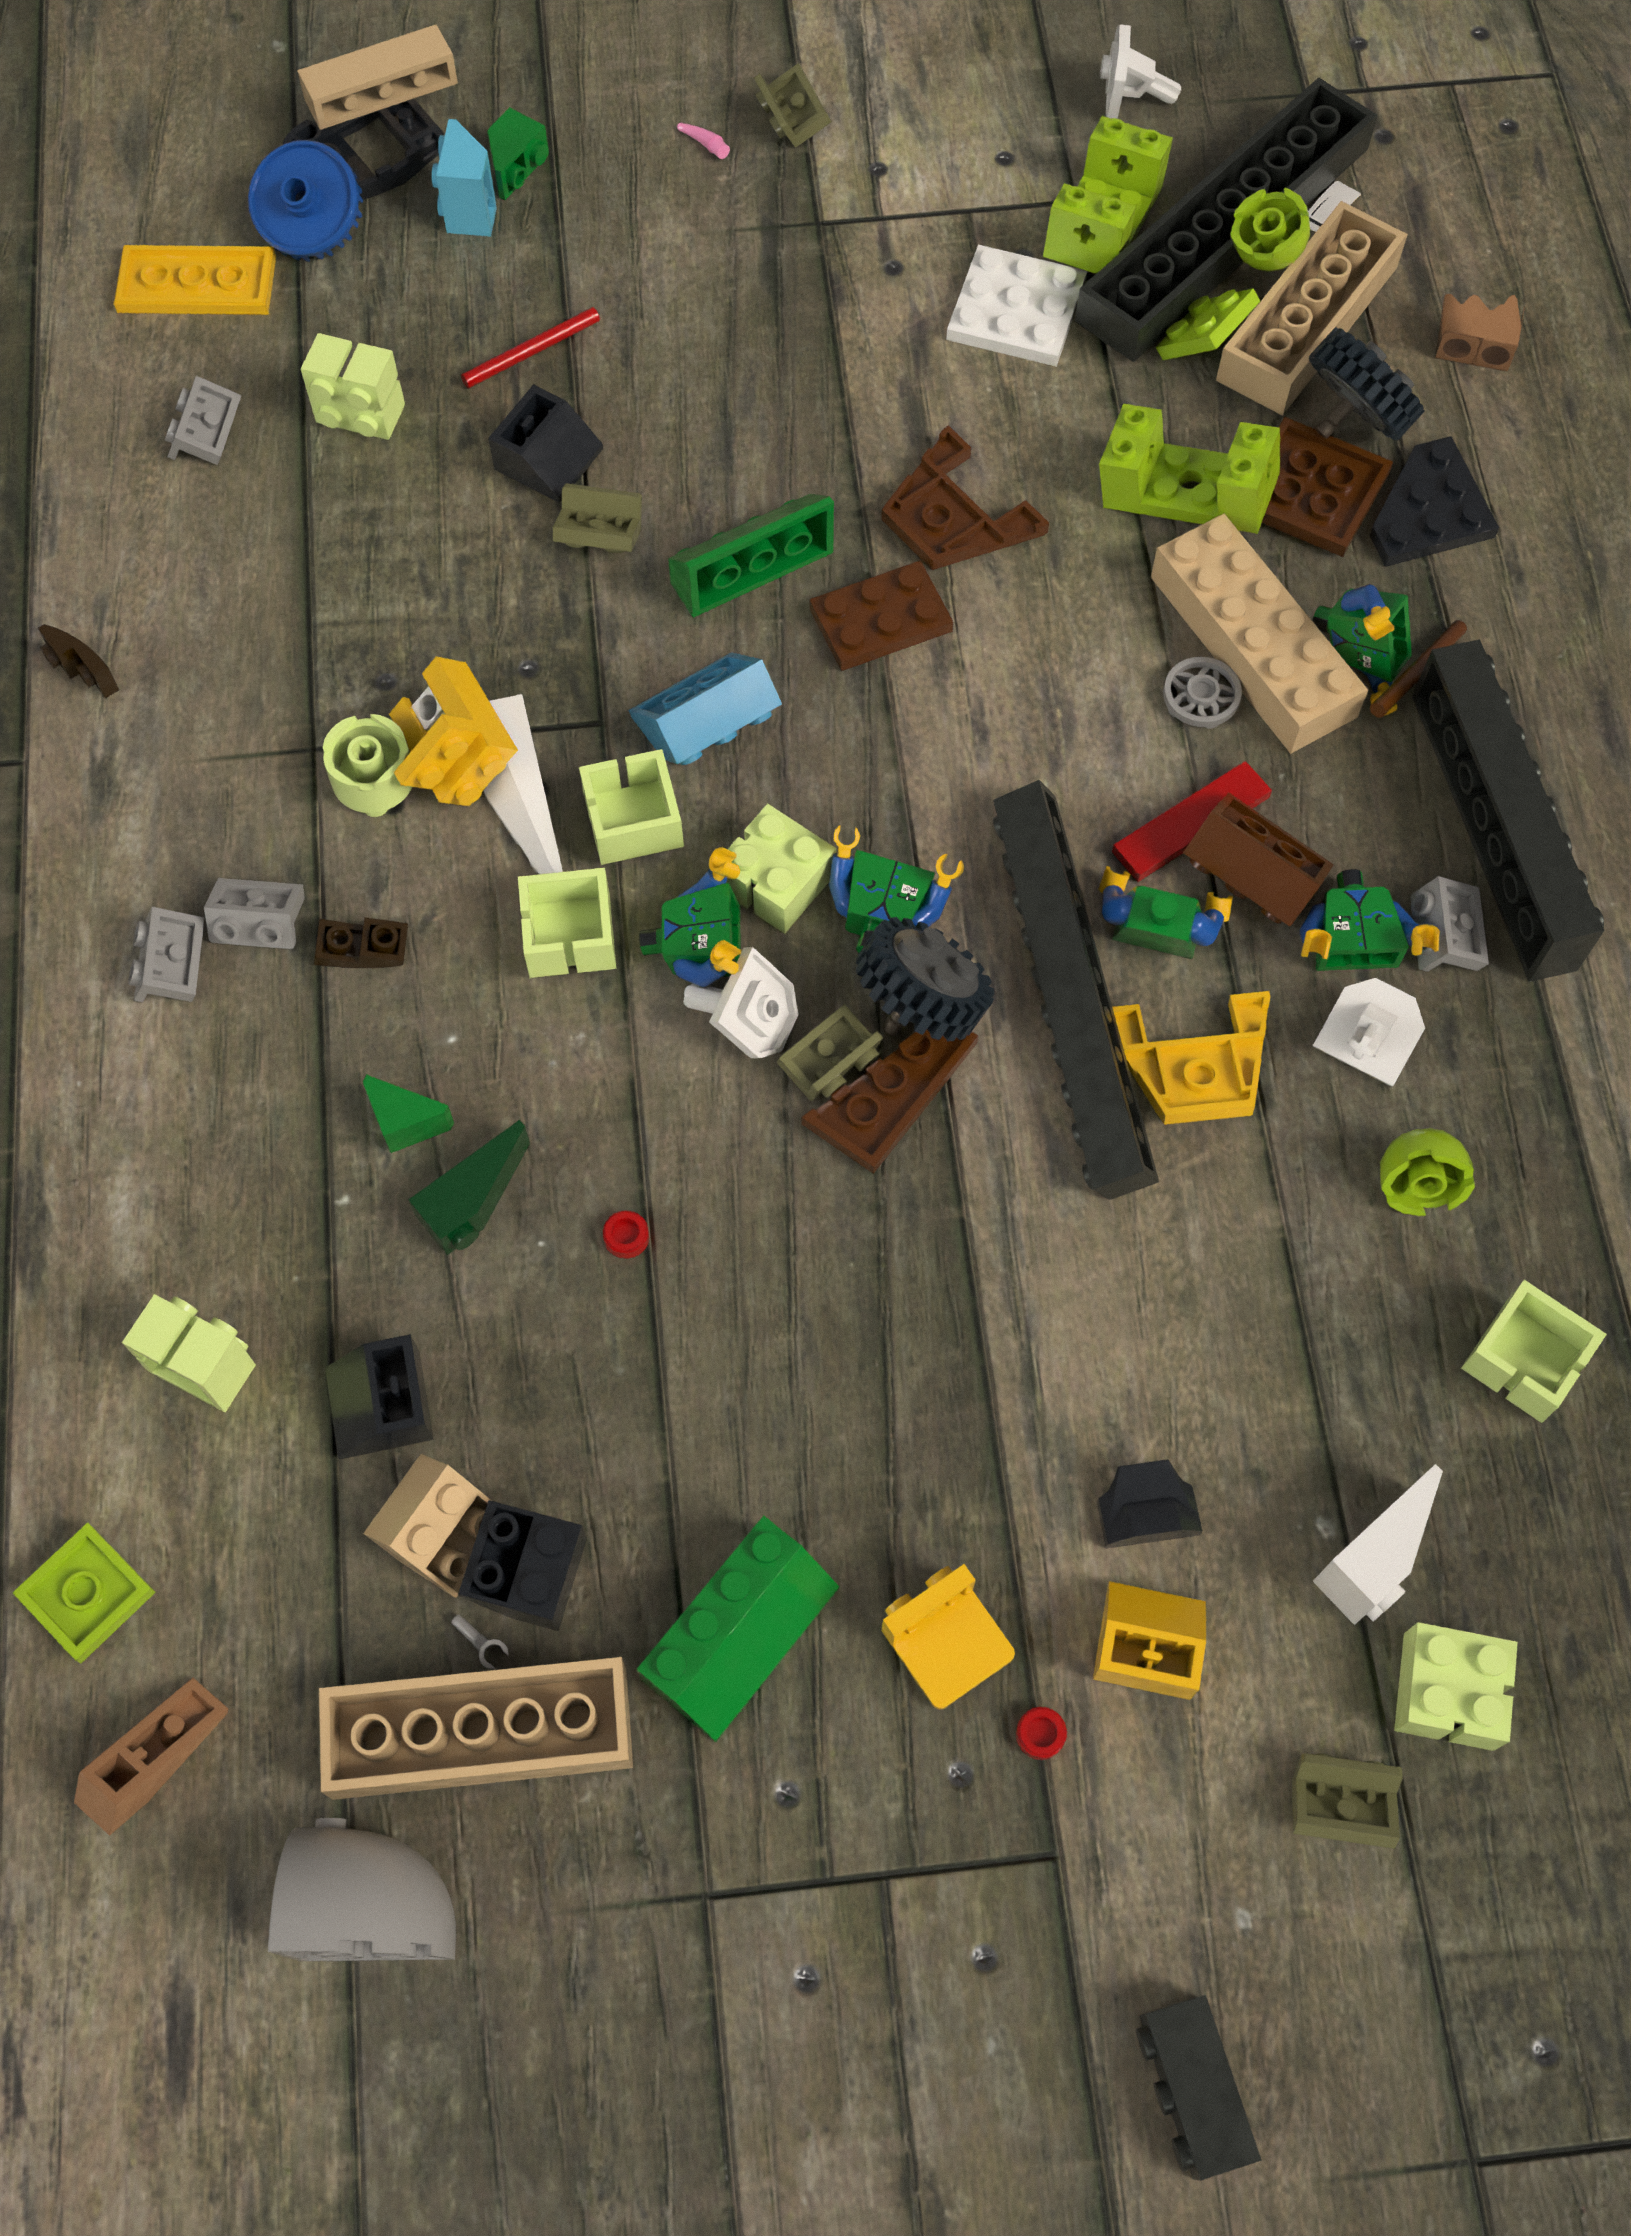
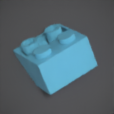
(464, 183)

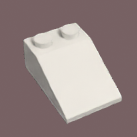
(1369, 1570)

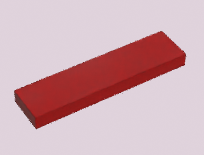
(1174, 829)

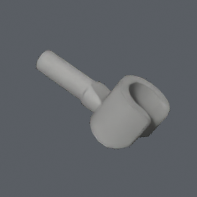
(478, 1640)

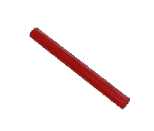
(530, 347)

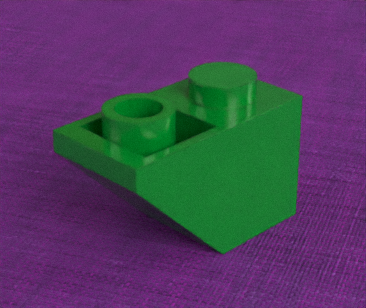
(516, 149)

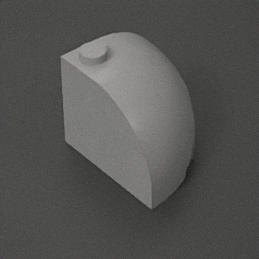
(358, 1899)

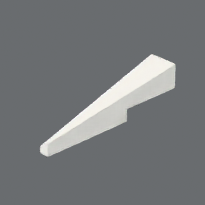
(519, 792)

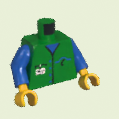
(1370, 634)
(878, 888)
(1160, 918)
(701, 926)
(1362, 928)

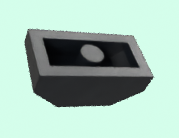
(1148, 1506)

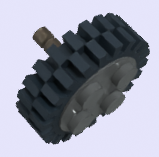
(1364, 385)
(923, 980)

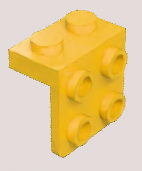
(946, 1637)

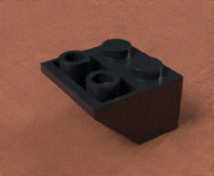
(543, 443)
(378, 1398)
(523, 1564)

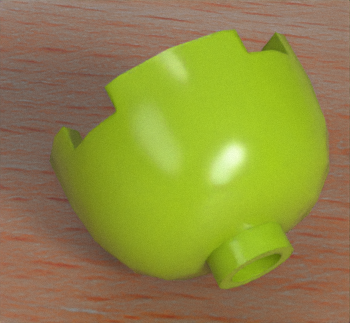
(1271, 229)
(1426, 1171)

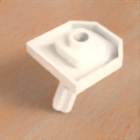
(1132, 74)
(753, 1008)
(1372, 1029)

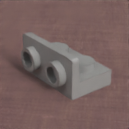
(204, 420)
(253, 913)
(1458, 916)
(167, 955)

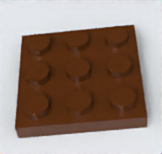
(1323, 487)

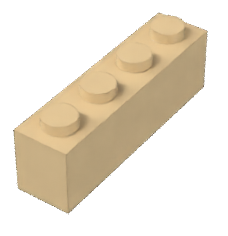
(378, 76)

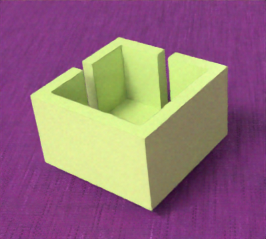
(365, 397)
(632, 818)
(783, 863)
(569, 922)
(1531, 1349)
(190, 1351)
(1459, 1680)

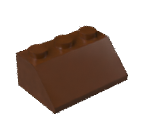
(1257, 860)

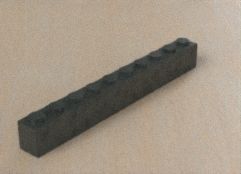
(1074, 993)

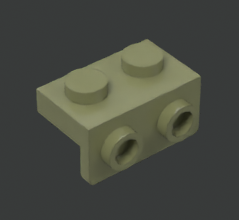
(794, 105)
(598, 518)
(830, 1052)
(1346, 1800)

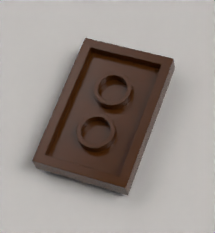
(881, 615)

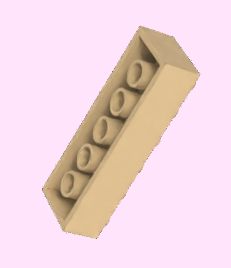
(1320, 291)
(1258, 632)
(474, 1728)

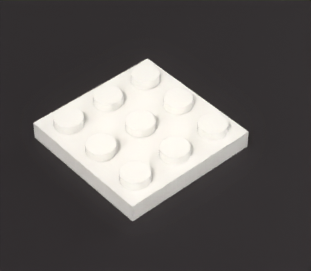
(1016, 305)

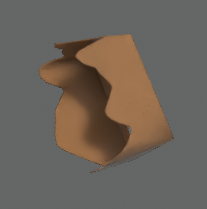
(1479, 335)

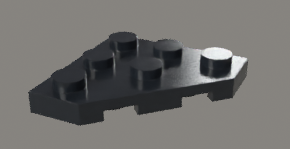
(1432, 507)

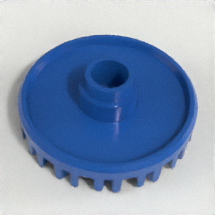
(304, 199)

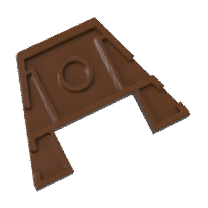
(943, 521)

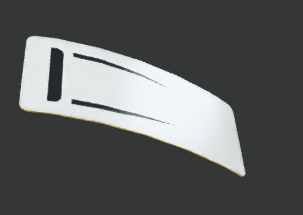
(1328, 201)

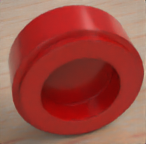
(626, 1234)
(1041, 1733)

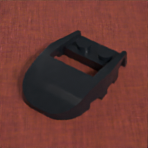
(407, 124)

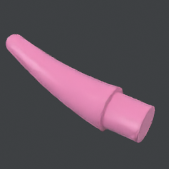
(708, 139)

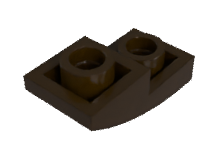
(76, 659)
(368, 945)

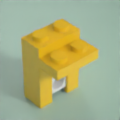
(451, 735)

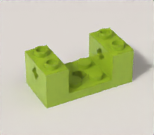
(1112, 200)
(1147, 475)

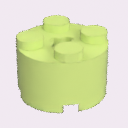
(362, 763)

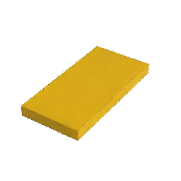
(195, 279)

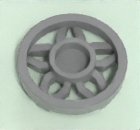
(1202, 692)

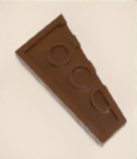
(886, 1101)

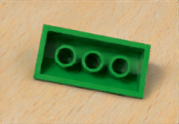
(753, 553)
(738, 1628)

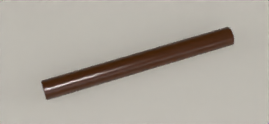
(1414, 671)

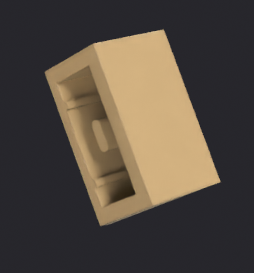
(431, 1523)

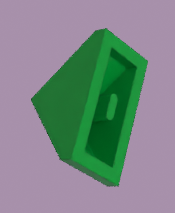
(405, 1115)

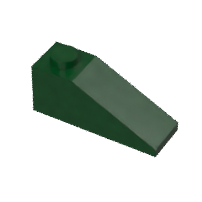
(465, 1196)

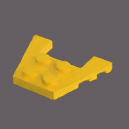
(1199, 1074)

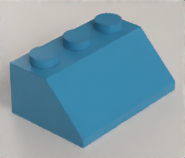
(707, 707)

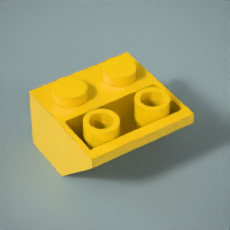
(1151, 1641)

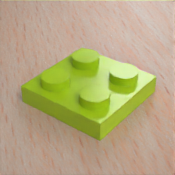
(1207, 323)
(84, 1593)

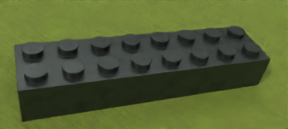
(1507, 811)

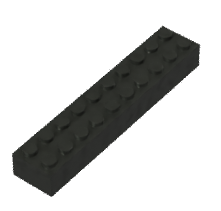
(1192, 244)

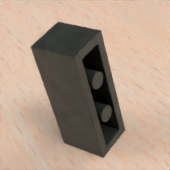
(1197, 2089)

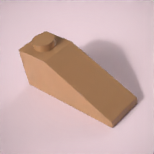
(147, 1756)

